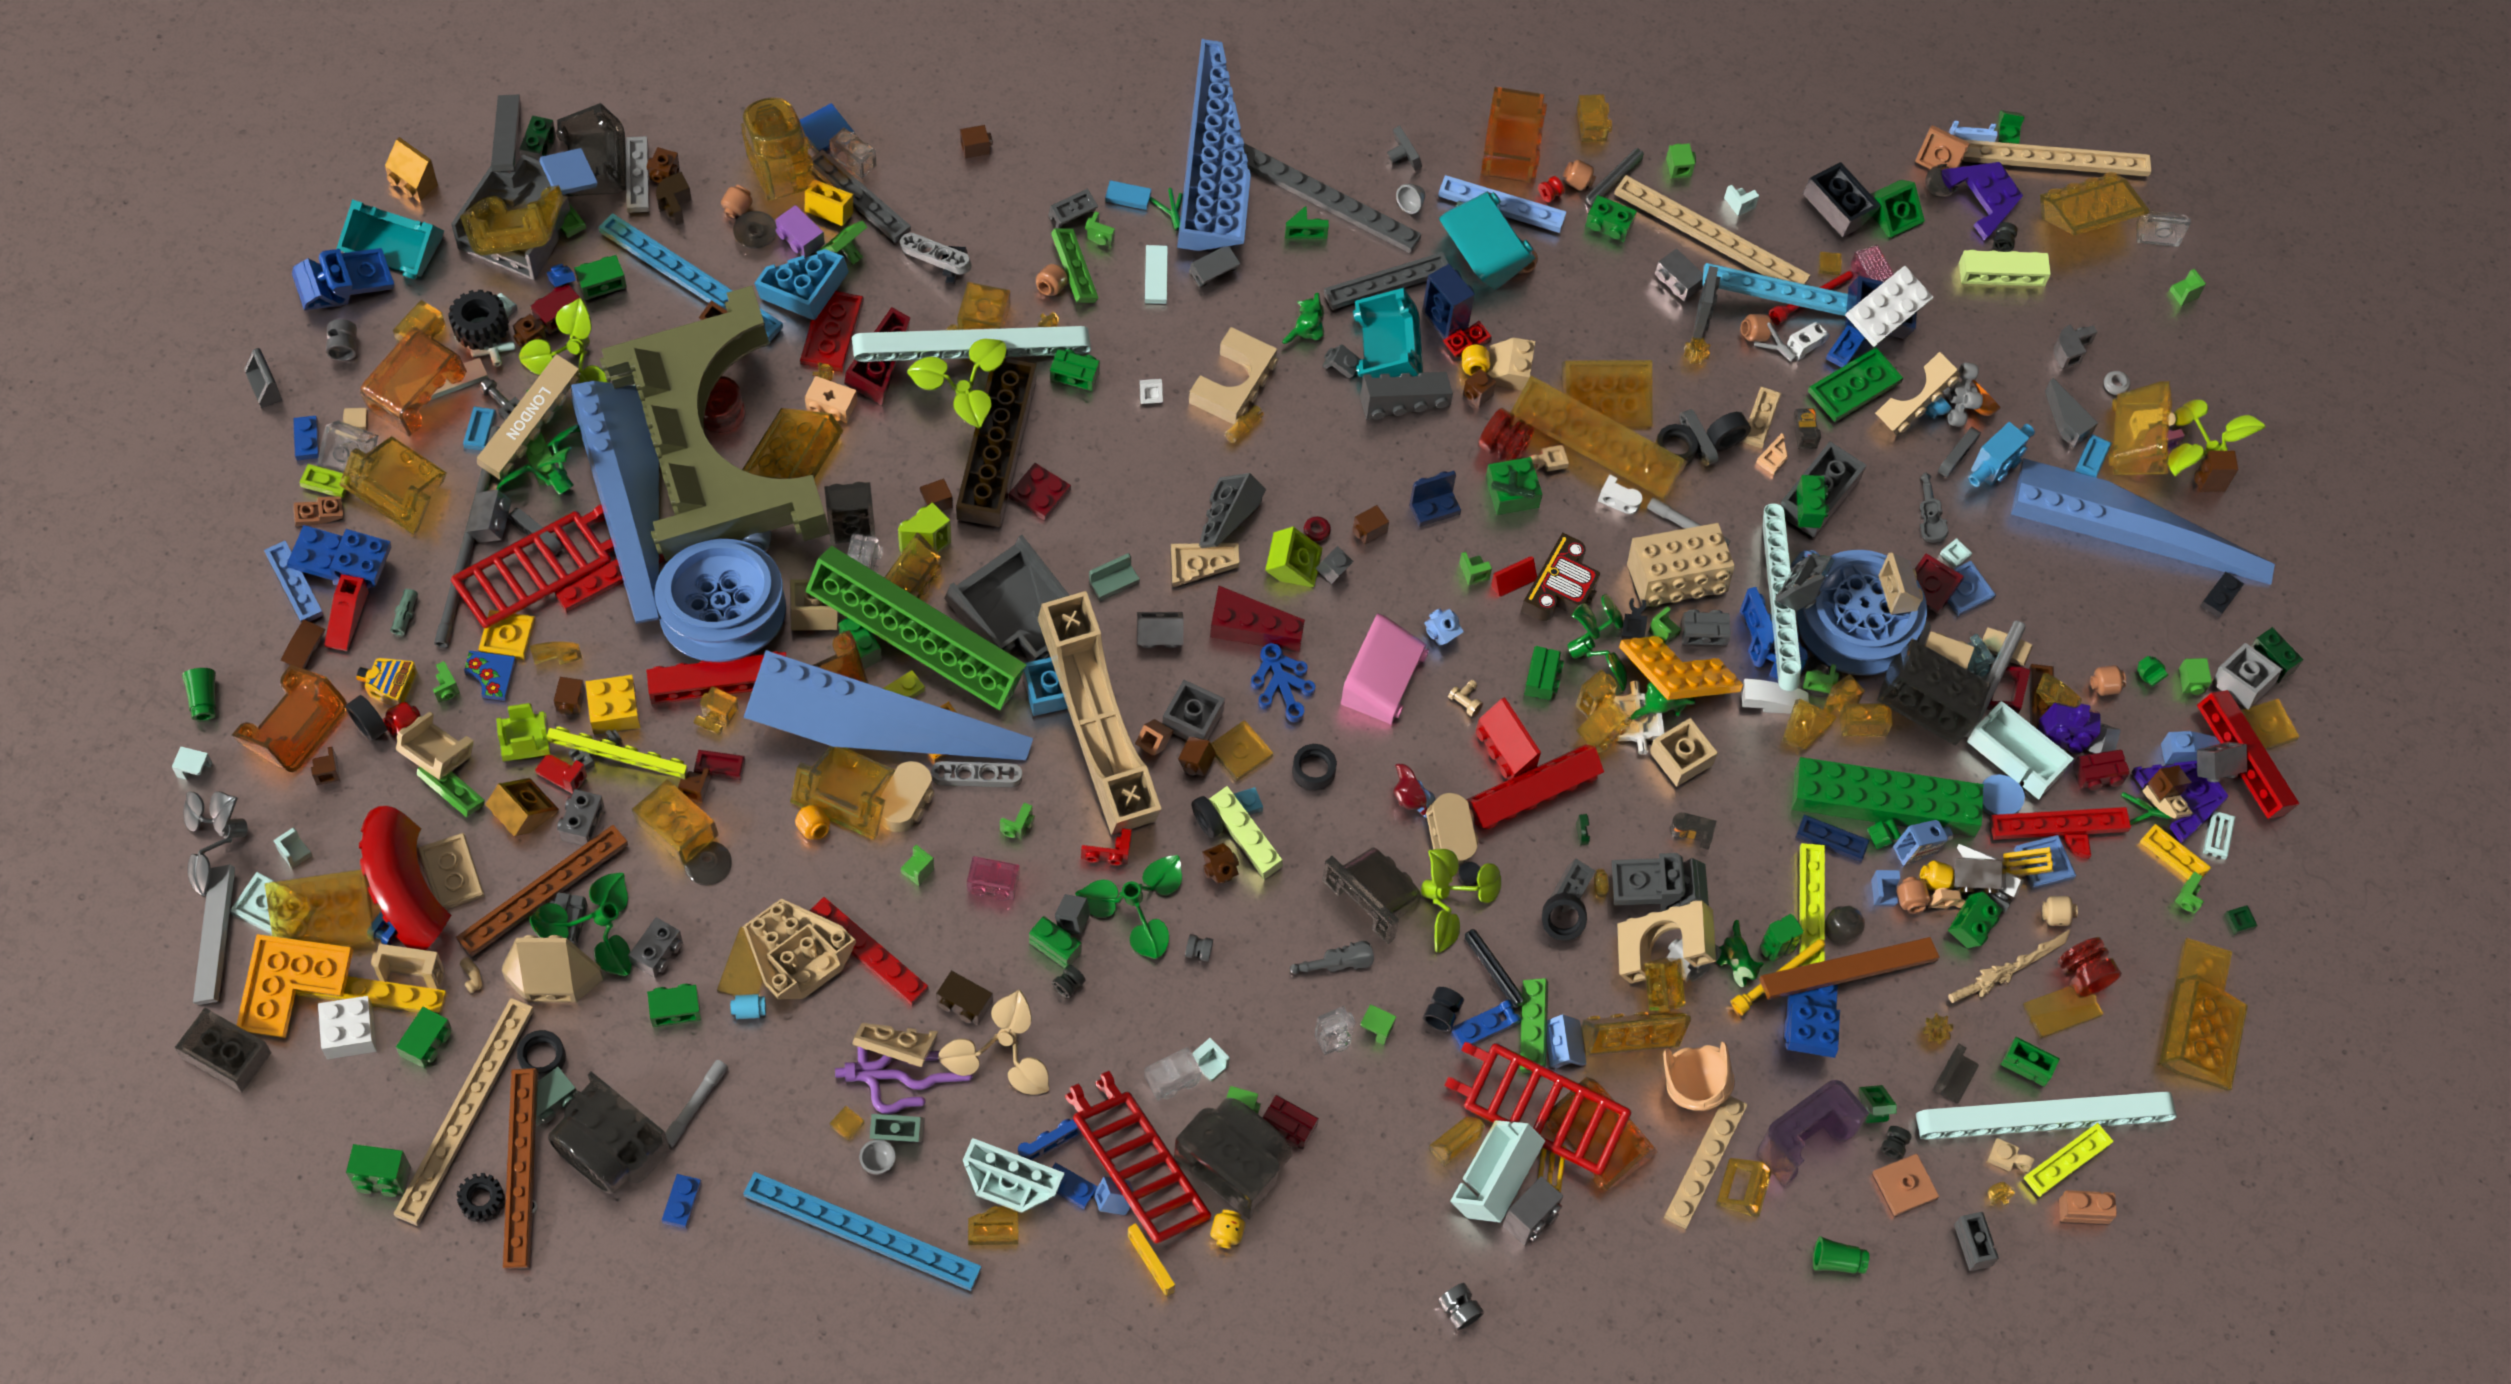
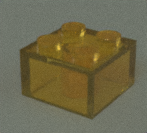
(983, 307)

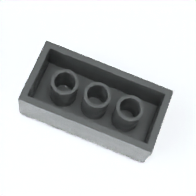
(1841, 475)

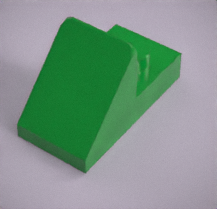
(2009, 127)
(1302, 228)
(1878, 1103)

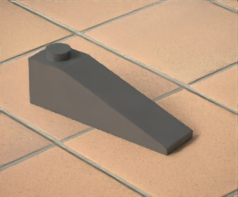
(1232, 503)

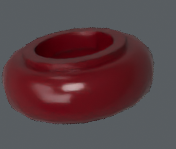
(1317, 521)

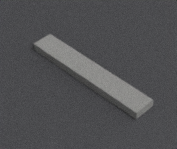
(214, 935)

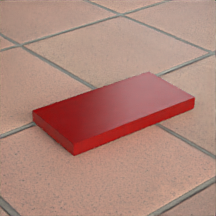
(832, 332)

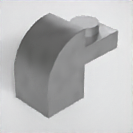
(2070, 345)

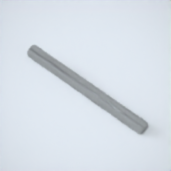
(2001, 663)

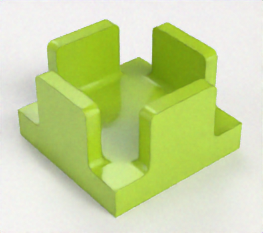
(523, 733)

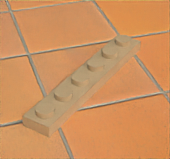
(1705, 1162)

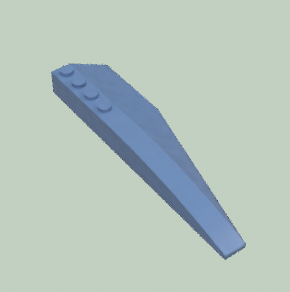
(1216, 161)
(626, 482)
(2122, 517)

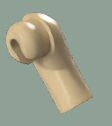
(473, 971)

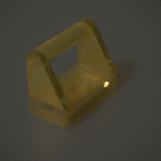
(1457, 1139)
(1756, 1187)

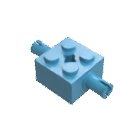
(2000, 454)

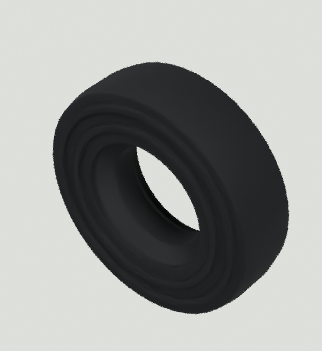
(1207, 816)

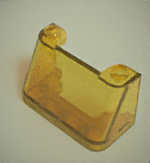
(497, 230)
(2142, 430)

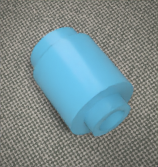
(748, 1006)

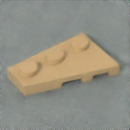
(1193, 563)
(901, 1045)

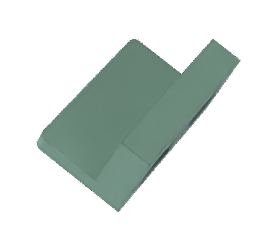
(1113, 577)

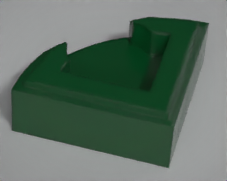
(1581, 825)

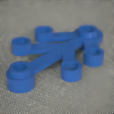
(1282, 680)

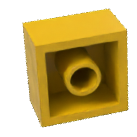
(612, 704)

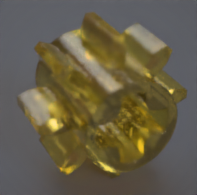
(1696, 350)
(1940, 1034)

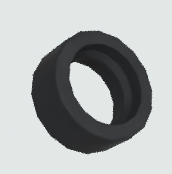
(1728, 430)
(1683, 433)
(366, 717)
(1315, 750)
(1560, 933)
(534, 1038)

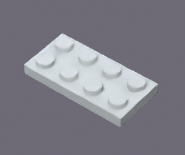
(1889, 306)

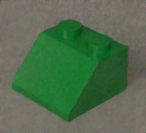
(1899, 207)

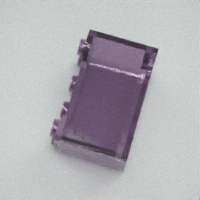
(1828, 1108)

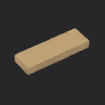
(1762, 416)

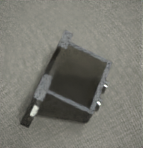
(1376, 887)

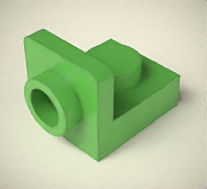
(1819, 681)
(448, 686)
(2187, 896)

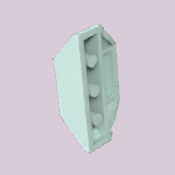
(1009, 1177)

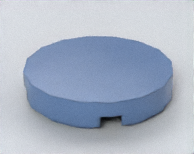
(2002, 795)

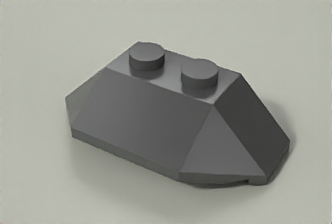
(1805, 582)

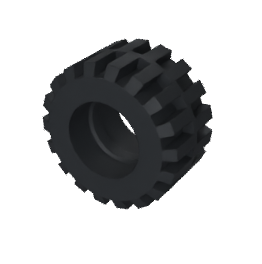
(481, 333)

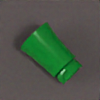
(200, 693)
(1839, 1257)

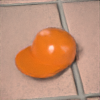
(1989, 405)

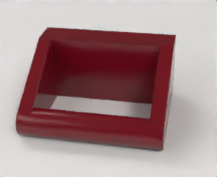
(2020, 676)

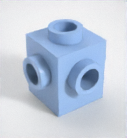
(1443, 626)

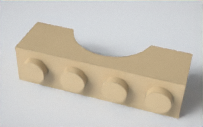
(1939, 375)

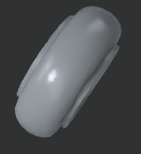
(2119, 376)

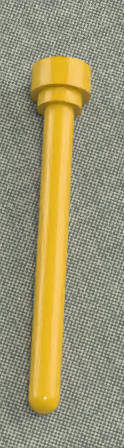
(1742, 1002)

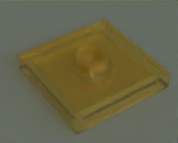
(2206, 961)

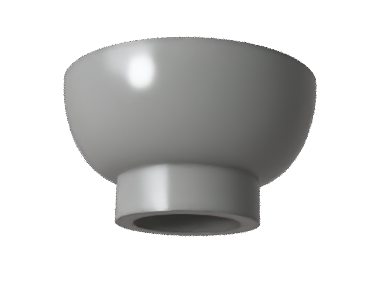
(1410, 198)
(877, 1157)

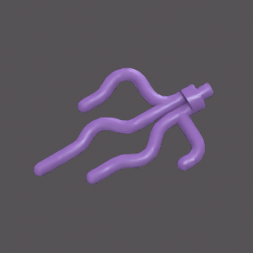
(871, 1072)

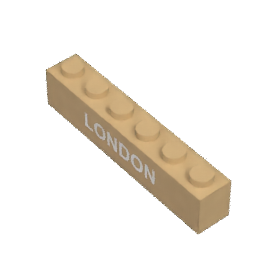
(528, 417)

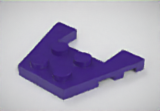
(1991, 187)
(2201, 797)

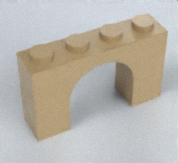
(1232, 402)
(1638, 936)

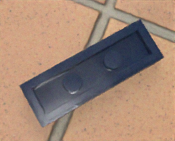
(1833, 838)

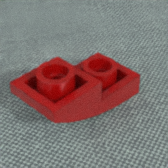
(1461, 339)

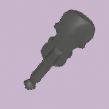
(1934, 527)
(1356, 955)

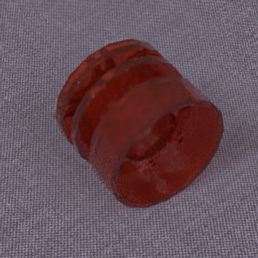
(1503, 435)
(2089, 967)

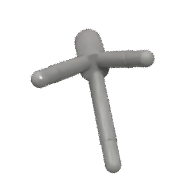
(1781, 347)

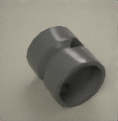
(1467, 1312)

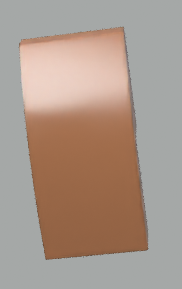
(314, 513)

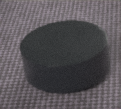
(1468, 873)

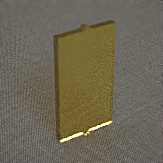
(741, 971)
(2061, 1010)

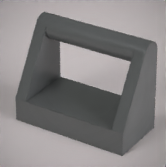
(262, 379)

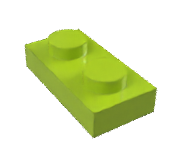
(322, 480)

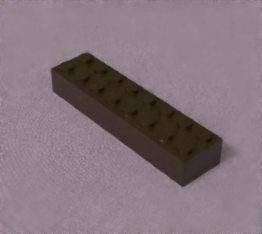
(997, 444)

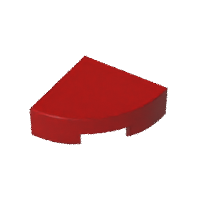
(2078, 844)

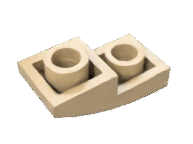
(1994, 640)
(2172, 806)

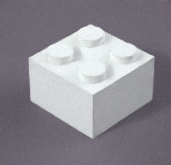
(347, 1027)

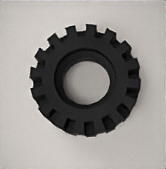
(477, 1183)

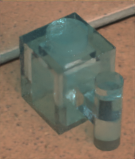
(1981, 658)

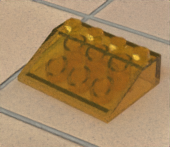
(2092, 204)
(1612, 388)
(794, 445)
(322, 908)
(1634, 1032)
(2203, 1032)

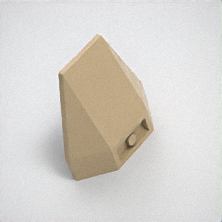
(797, 949)
(550, 970)

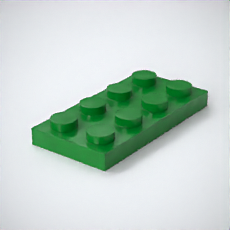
(1855, 384)

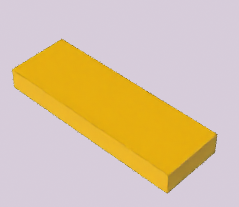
(2174, 853)
(1151, 1260)

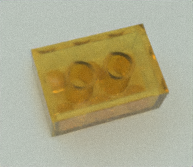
(675, 822)

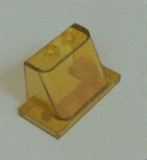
(393, 481)
(845, 788)

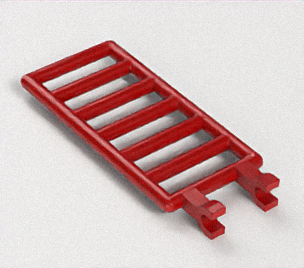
(583, 522)
(1559, 1082)
(1115, 1098)

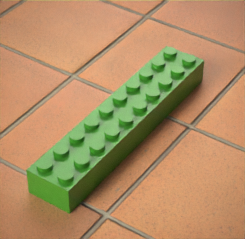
(915, 627)

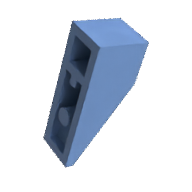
(2184, 745)

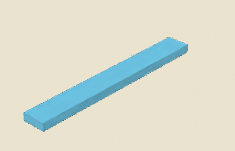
(1780, 290)

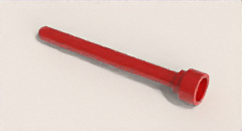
(1780, 313)

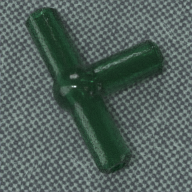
(1512, 488)

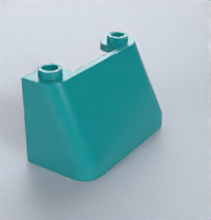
(1487, 239)
(405, 242)
(1389, 335)

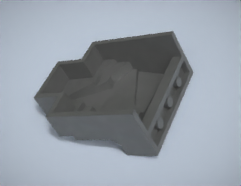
(516, 191)
(1006, 599)

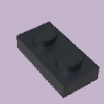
(2222, 594)

